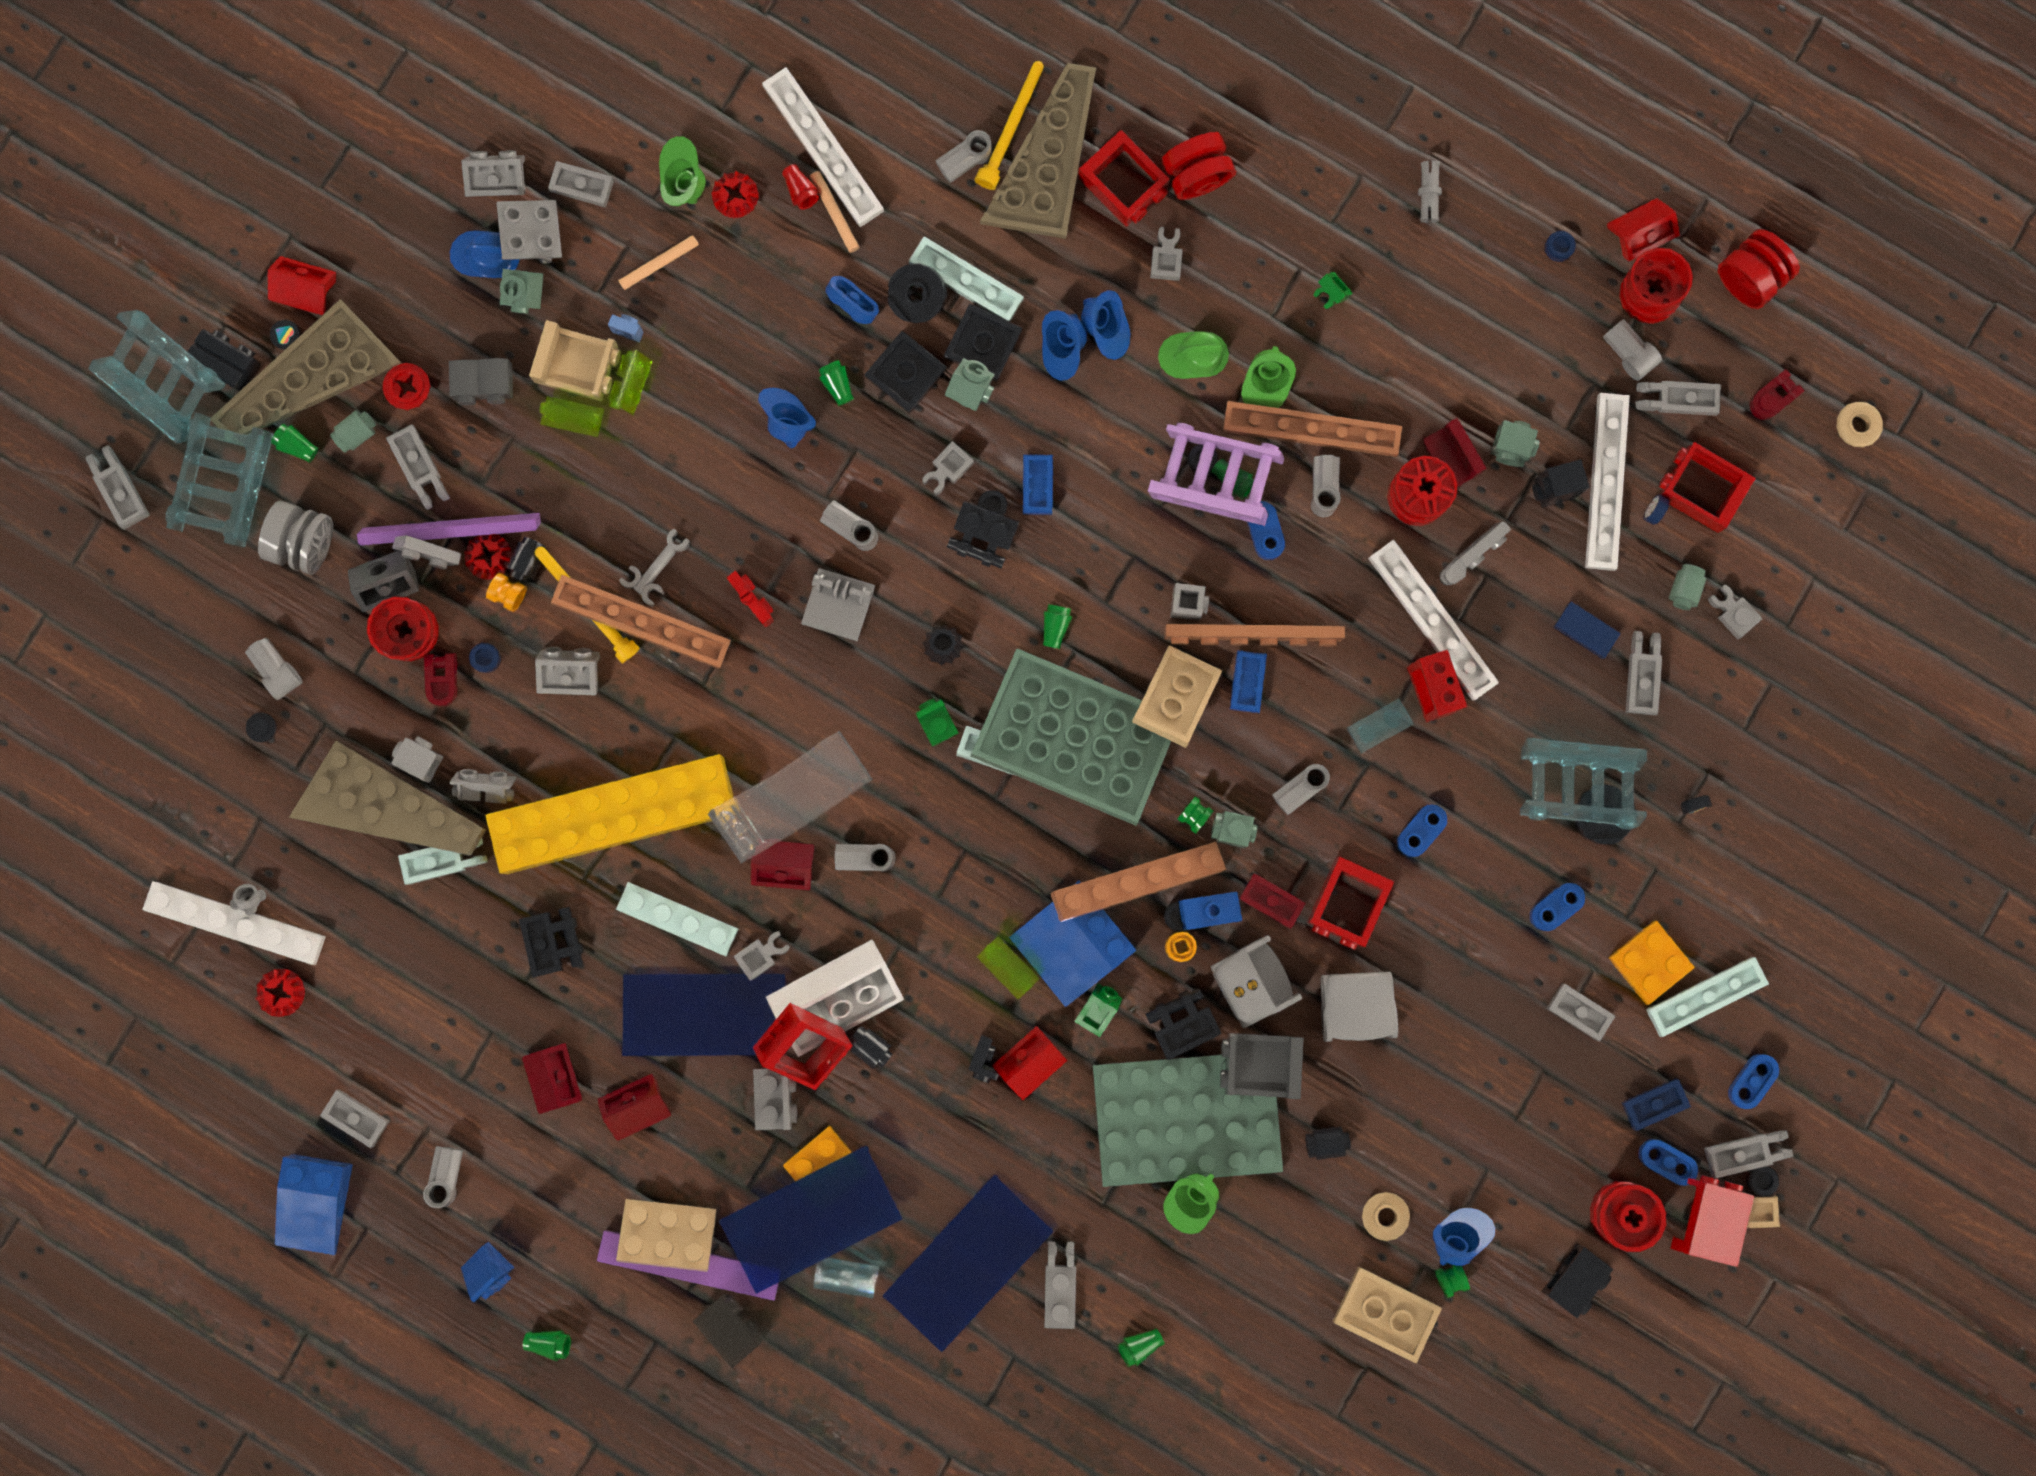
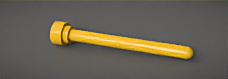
(988, 176)
(623, 646)

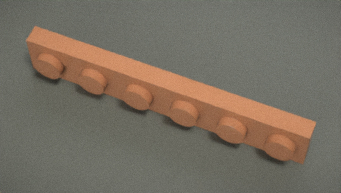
(1312, 429)
(640, 621)
(1266, 634)
(1137, 881)

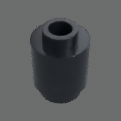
(523, 560)
(870, 1047)
(1327, 1143)

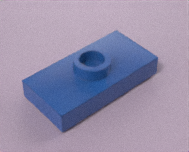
(1037, 484)
(1248, 681)
(1210, 910)

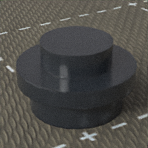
(261, 727)

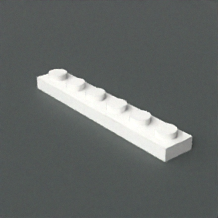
(823, 147)
(1607, 481)
(1433, 619)
(234, 924)

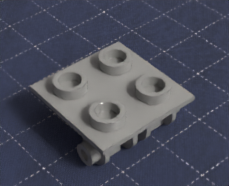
(529, 230)
(837, 604)

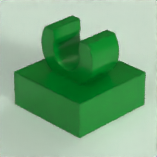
(1335, 288)

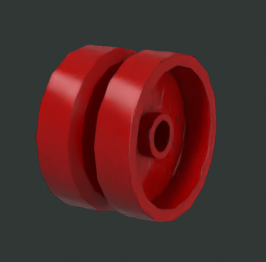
(1199, 165)
(1646, 1217)

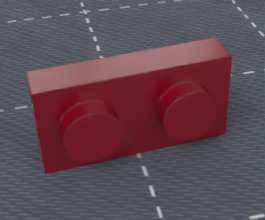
(1272, 901)

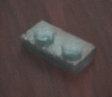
(1380, 726)
(846, 1277)

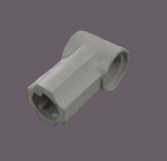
(962, 158)
(1636, 356)
(1325, 484)
(848, 525)
(277, 674)
(1299, 789)
(860, 857)
(443, 1173)

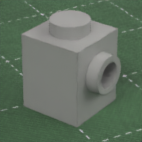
(1188, 602)
(416, 758)

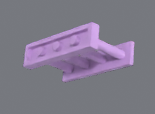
(1223, 502)

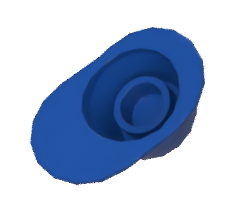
(480, 255)
(1107, 324)
(1062, 342)
(786, 416)
(1463, 1236)

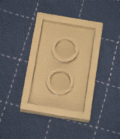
(1177, 696)
(666, 1235)
(1387, 1314)

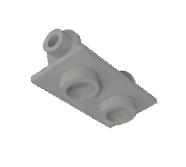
(469, 784)

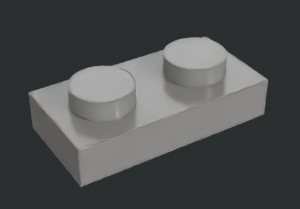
(581, 184)
(415, 549)
(1580, 1012)
(354, 1118)

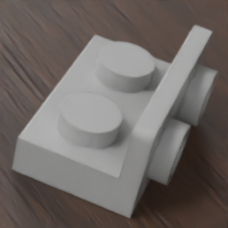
(493, 174)
(567, 671)
(773, 1100)

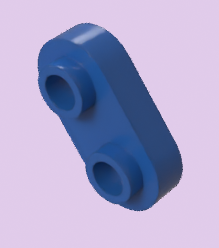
(852, 300)
(1271, 530)
(1422, 830)
(1558, 907)
(1755, 1084)
(1667, 1160)

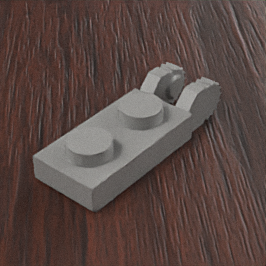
(1681, 397)
(416, 463)
(117, 489)
(1473, 555)
(1644, 676)
(1745, 1154)
(1060, 1289)

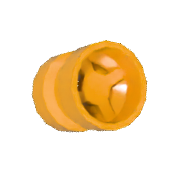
(506, 592)
(1176, 946)

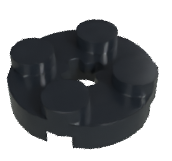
(900, 290)
(1600, 832)

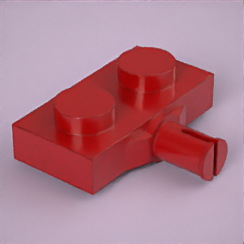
(744, 588)

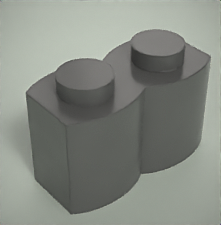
(480, 380)

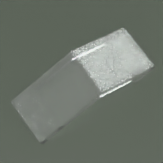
(790, 798)

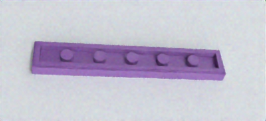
(450, 528)
(722, 1273)

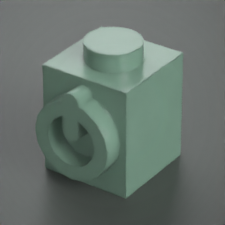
(521, 290)
(970, 384)
(1515, 443)
(1234, 829)

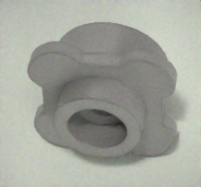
(247, 898)

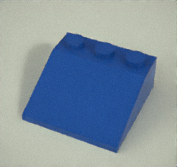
(1072, 952)

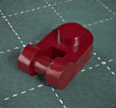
(1768, 402)
(441, 689)

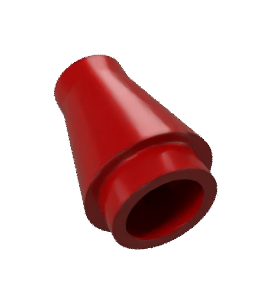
(801, 189)

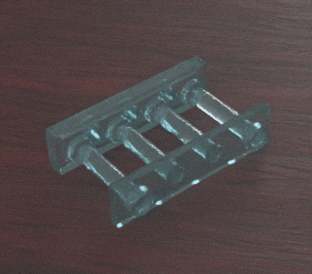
(133, 386)
(241, 501)
(1597, 758)

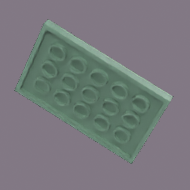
(1071, 737)
(1176, 1121)

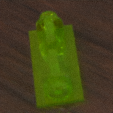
(635, 370)
(571, 416)
(1008, 967)

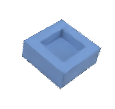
(626, 327)

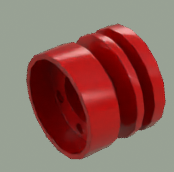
(1758, 268)
(1666, 274)
(1422, 507)
(385, 627)

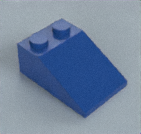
(311, 1203)

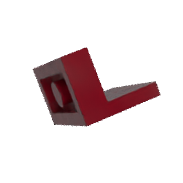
(1456, 449)
(784, 866)
(551, 1078)
(633, 1107)

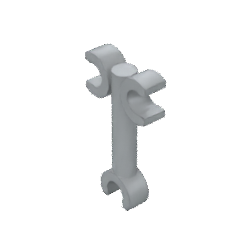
(644, 584)

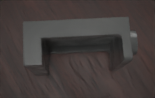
(1262, 1065)

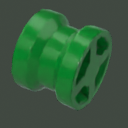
(1195, 815)
(1452, 1280)

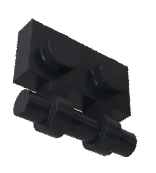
(987, 526)
(542, 945)
(1187, 1032)

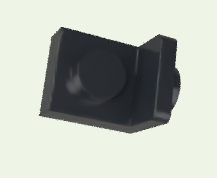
(983, 1053)

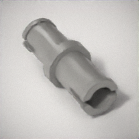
(1430, 191)

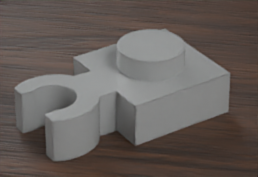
(1166, 259)
(950, 465)
(1737, 615)
(757, 958)

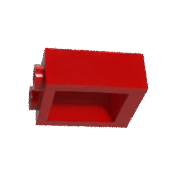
(1106, 155)
(1740, 479)
(1430, 683)
(1362, 875)
(786, 1030)

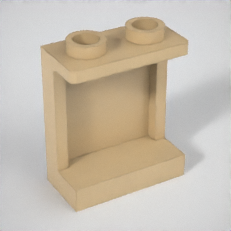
(574, 362)

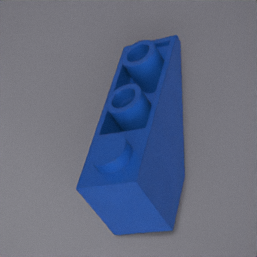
(486, 1273)

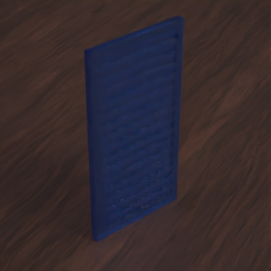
(696, 1013)
(810, 1219)
(968, 1263)

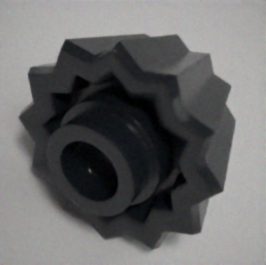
(943, 644)

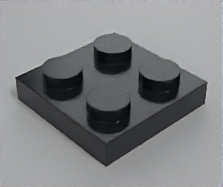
(983, 339)
(905, 372)

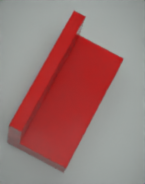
(1645, 228)
(299, 284)
(1029, 1063)

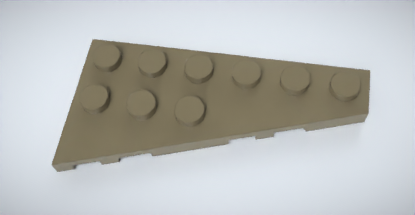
(1044, 173)
(318, 365)
(370, 800)

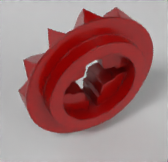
(737, 207)
(404, 373)
(499, 562)
(291, 984)

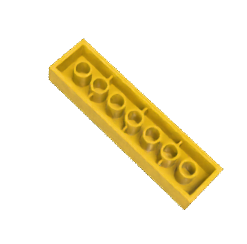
(608, 814)

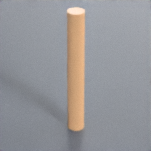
(834, 212)
(658, 262)

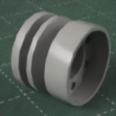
(295, 537)

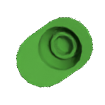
(679, 172)
(1193, 355)
(1268, 379)
(1191, 1203)

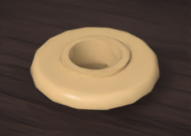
(1869, 415)
(1372, 1209)

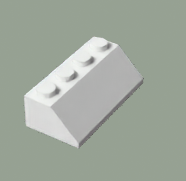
(840, 992)

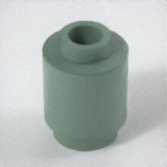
(353, 431)
(1688, 587)

